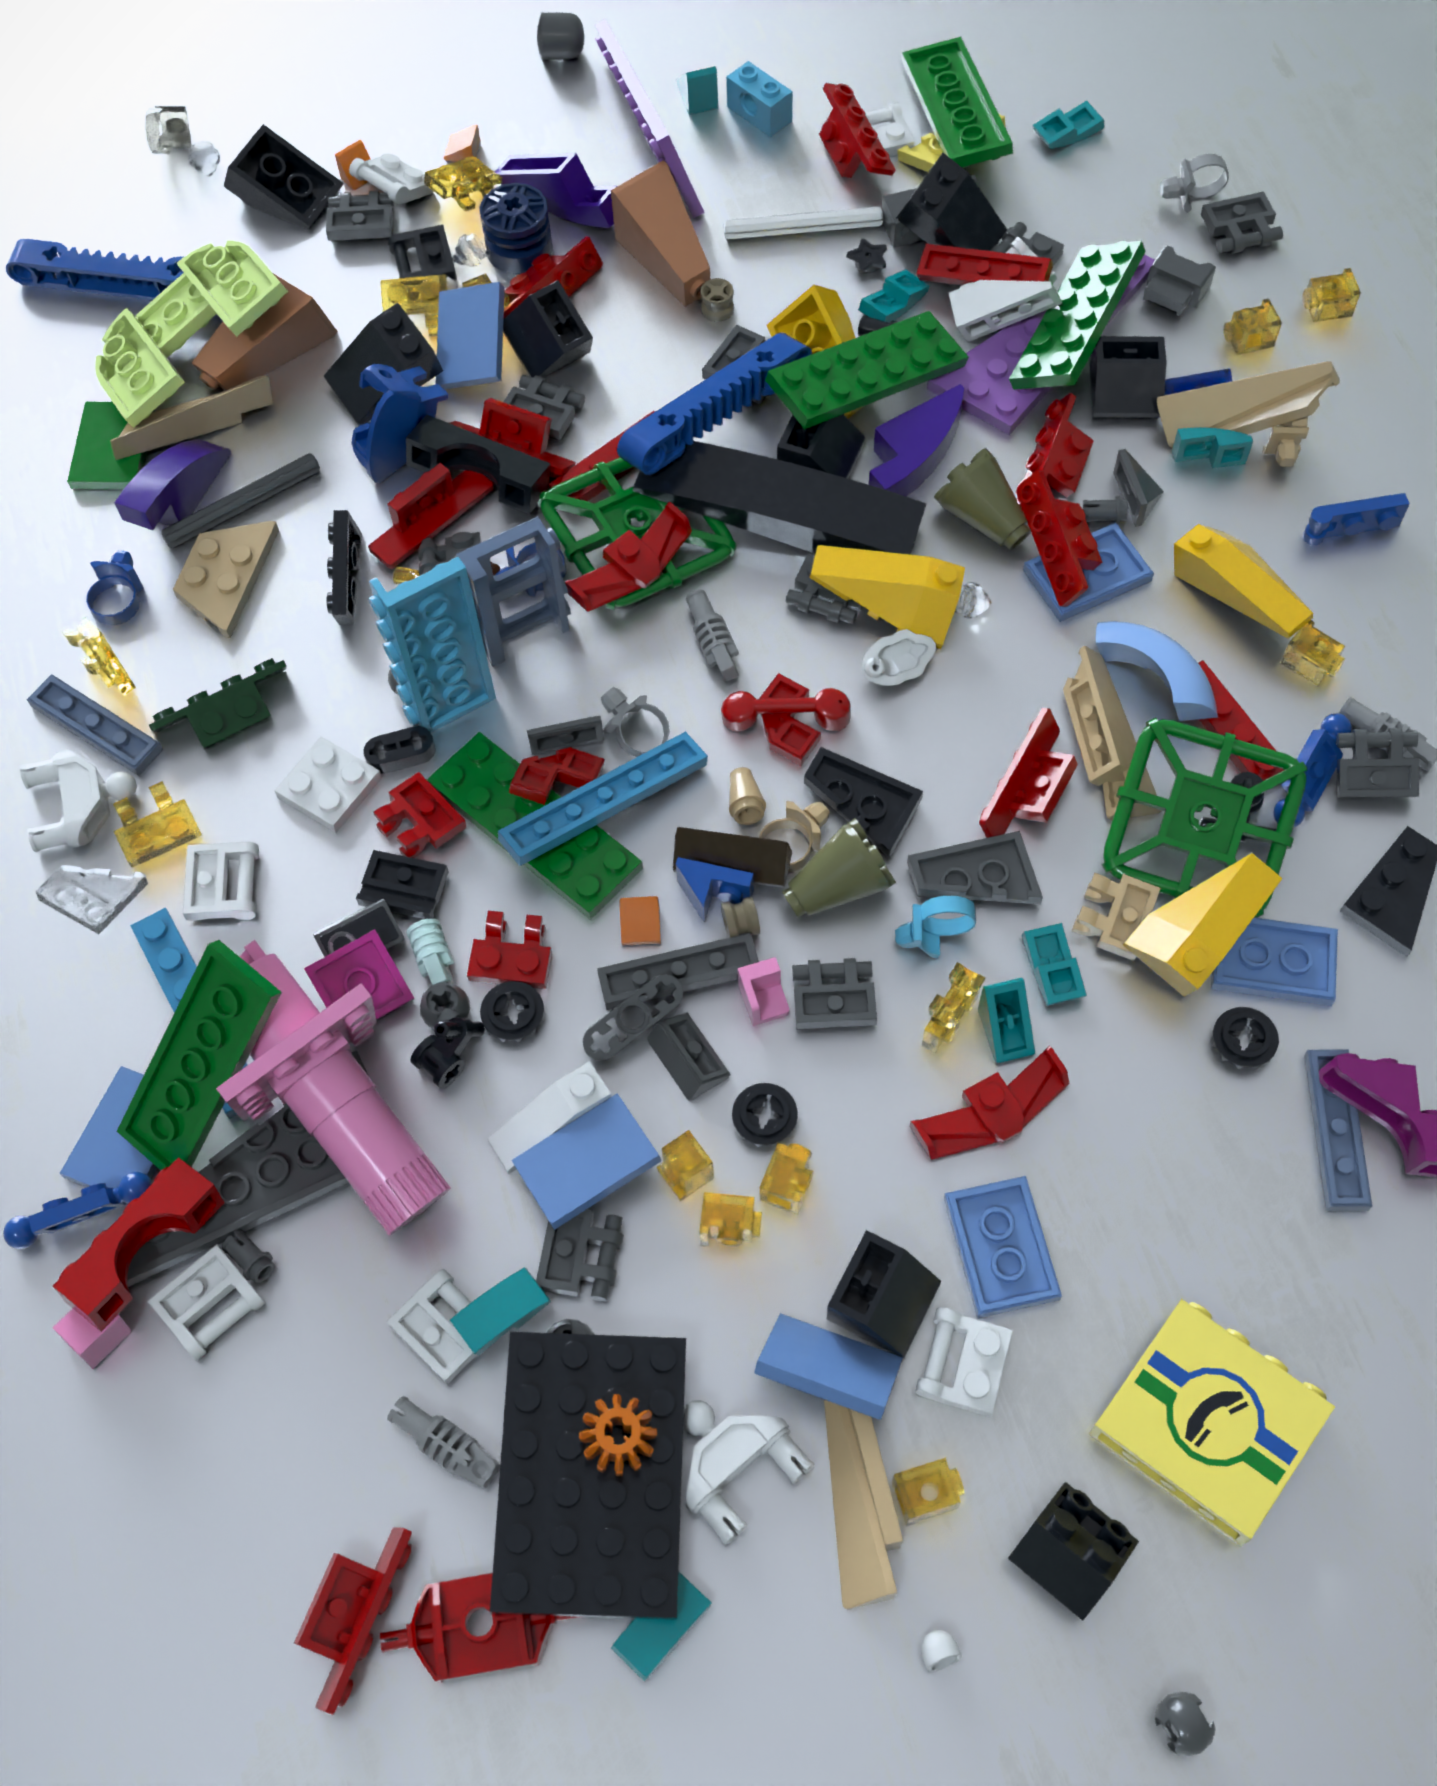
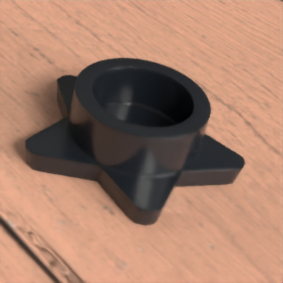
(868, 264)

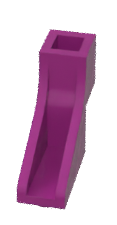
(1391, 1098)

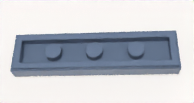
(95, 724)
(1337, 1141)

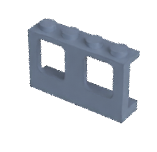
(491, 590)

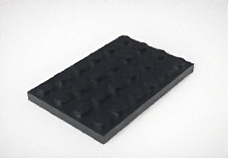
(563, 1529)

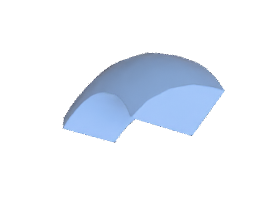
(1165, 657)

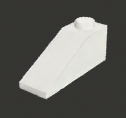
(994, 304)
(549, 1112)

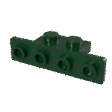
(225, 711)

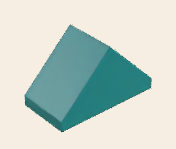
(699, 90)
(1007, 1020)

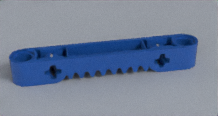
(37, 263)
(665, 432)

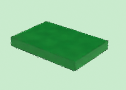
(93, 458)

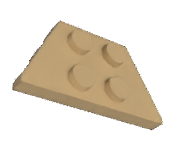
(224, 571)

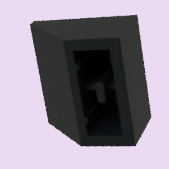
(547, 331)
(1127, 376)
(824, 447)
(883, 1294)
(1074, 1550)

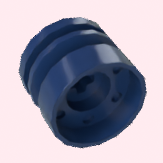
(515, 226)

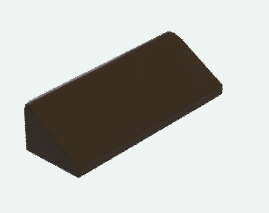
(763, 857)

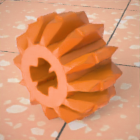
(630, 1424)

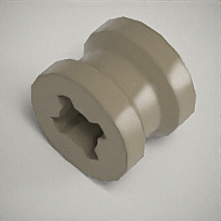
(717, 299)
(740, 918)

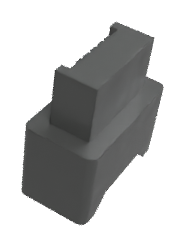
(1177, 281)

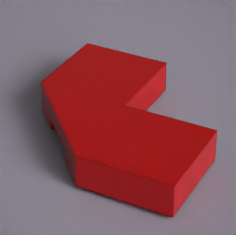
(783, 732)
(538, 776)

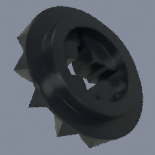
(496, 1004)
(1260, 1030)
(752, 1101)

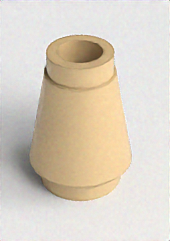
(745, 797)

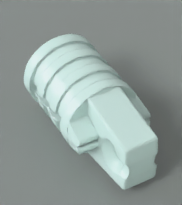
(431, 950)

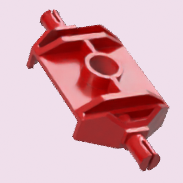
(443, 1639)

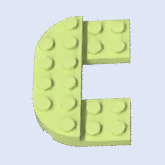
(136, 347)

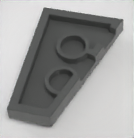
(978, 870)

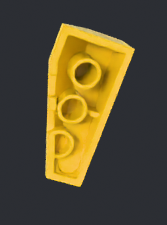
(816, 321)
(1239, 579)
(897, 587)
(1199, 927)

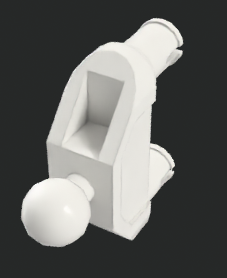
(82, 796)
(729, 1451)

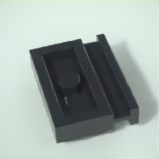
(404, 882)

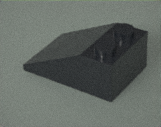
(280, 179)
(951, 209)
(385, 340)

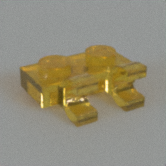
(461, 179)
(415, 296)
(99, 656)
(157, 832)
(949, 1010)

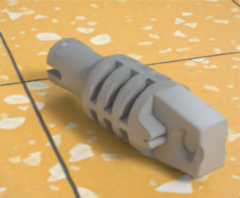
(712, 634)
(1365, 718)
(446, 1443)

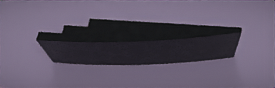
(785, 500)

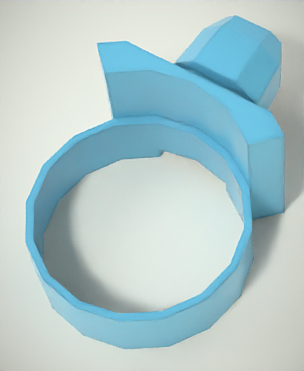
(926, 931)

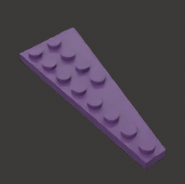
(646, 114)
(991, 363)

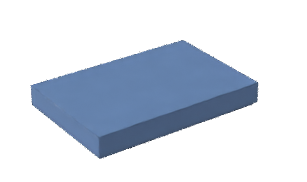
(470, 335)
(1118, 573)
(1281, 962)
(101, 1151)
(586, 1161)
(1002, 1247)
(829, 1366)

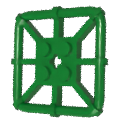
(614, 519)
(1192, 793)

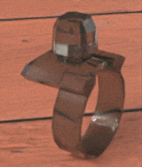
(174, 129)

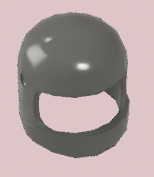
(559, 36)

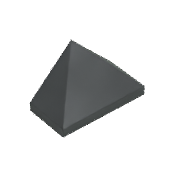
(1136, 487)

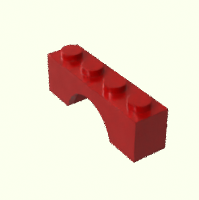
(98, 1279)

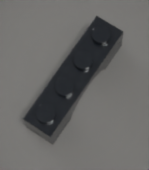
(516, 474)

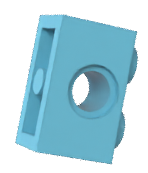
(759, 99)

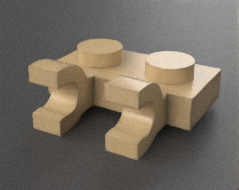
(1130, 905)

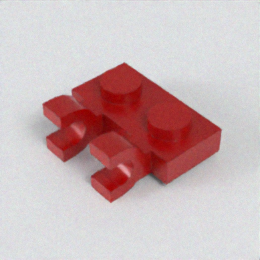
(426, 809)
(503, 962)

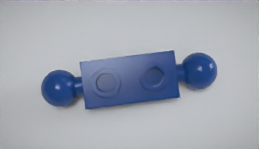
(1320, 758)
(60, 1213)

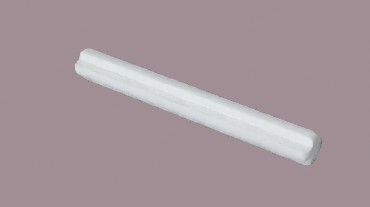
(803, 223)

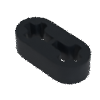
(400, 749)

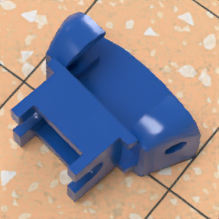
(382, 443)

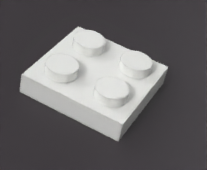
(328, 784)

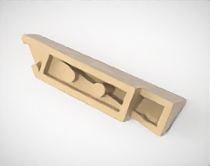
(1250, 402)
(193, 418)
(1103, 731)
(862, 1508)

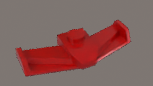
(632, 561)
(994, 1109)

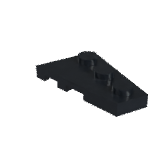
(343, 536)
(856, 791)
(1395, 891)

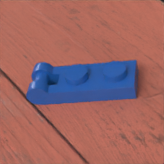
(1355, 517)

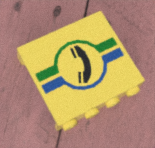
(1213, 1421)

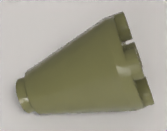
(985, 500)
(839, 873)

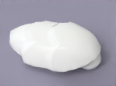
(897, 658)

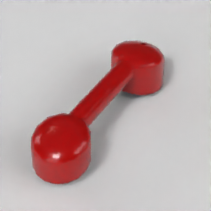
(829, 706)

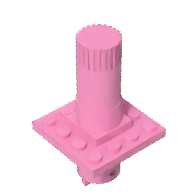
(311, 1068)

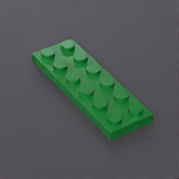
(957, 103)
(1074, 327)
(866, 369)
(581, 870)
(198, 1053)

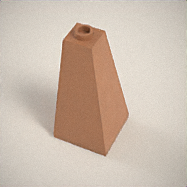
(659, 233)
(274, 339)

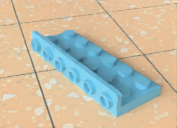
(434, 645)

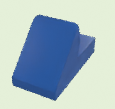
(704, 880)

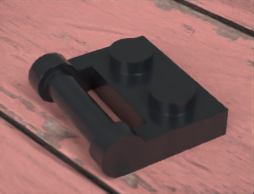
(431, 250)

